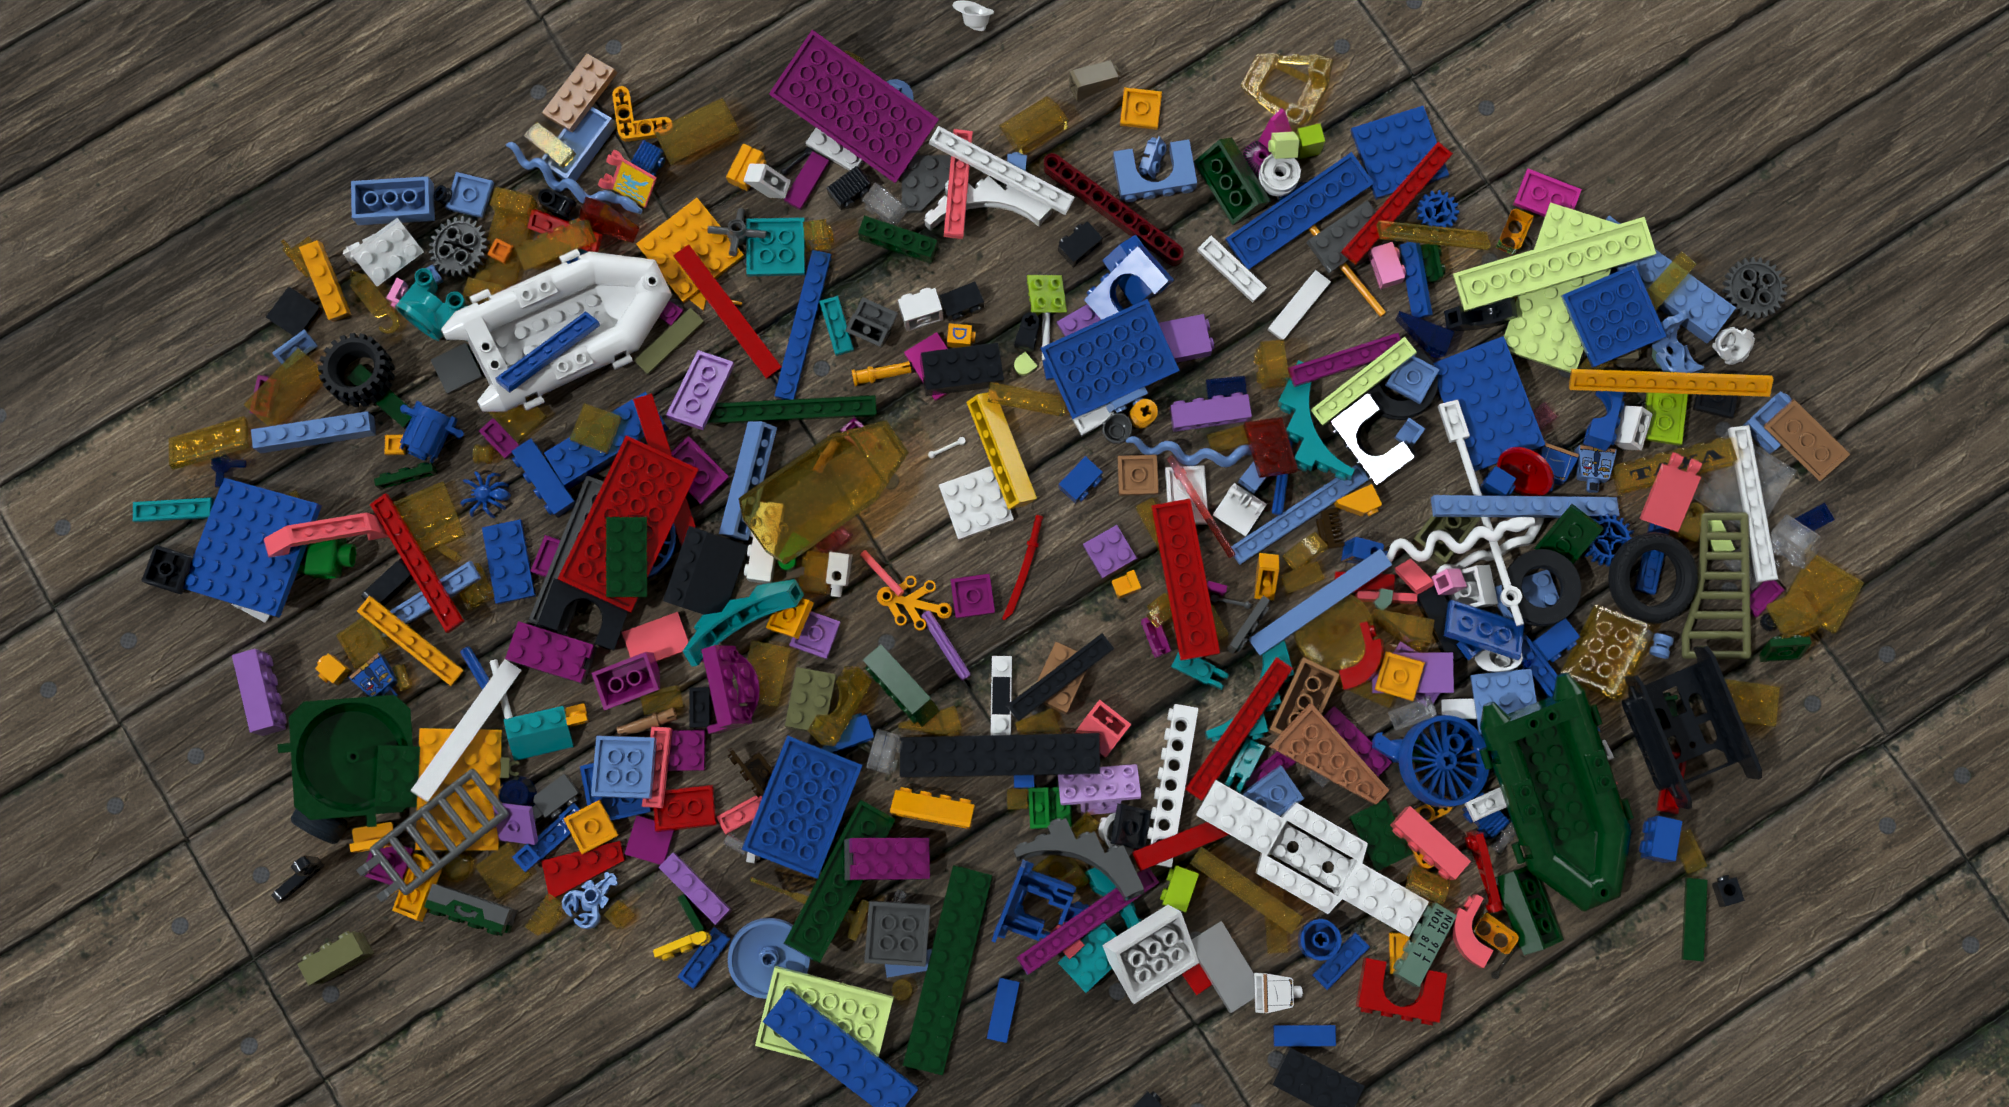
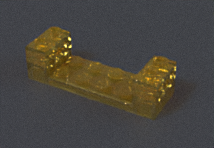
(509, 225)

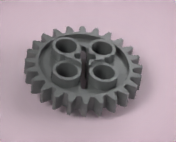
(466, 231)
(1772, 292)

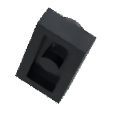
(699, 707)

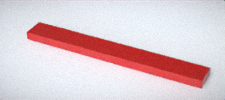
(1397, 202)
(727, 311)
(657, 439)
(417, 563)
(1239, 728)

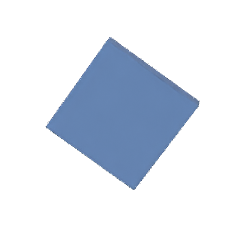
(470, 195)
(1413, 379)

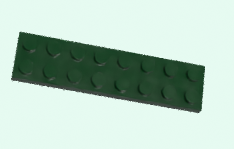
(832, 893)

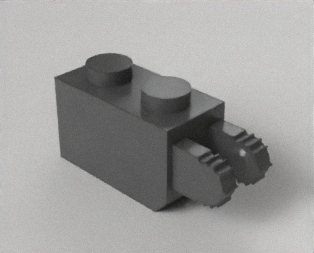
(554, 798)

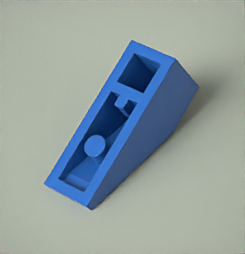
(855, 733)

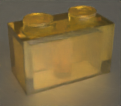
(814, 573)

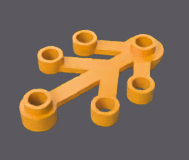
(910, 603)

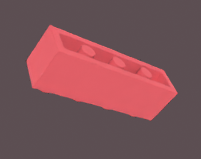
(1429, 843)

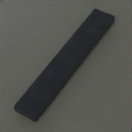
(1060, 677)

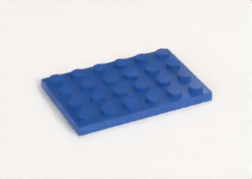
(1110, 359)
(1490, 401)
(801, 807)

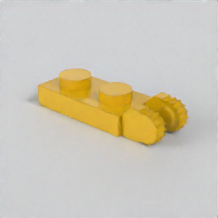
(682, 945)

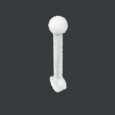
(961, 441)

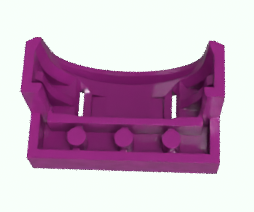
(724, 695)

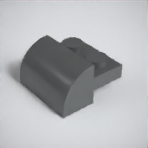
(872, 322)

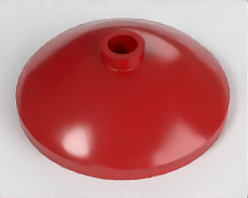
(1529, 468)

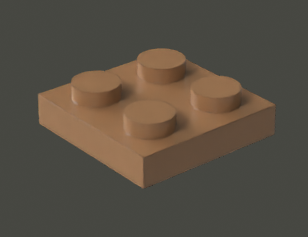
(1137, 475)

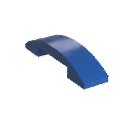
(547, 841)

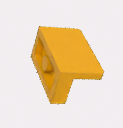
(367, 836)

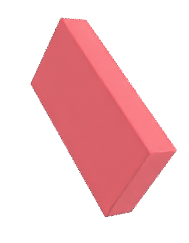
(1414, 576)

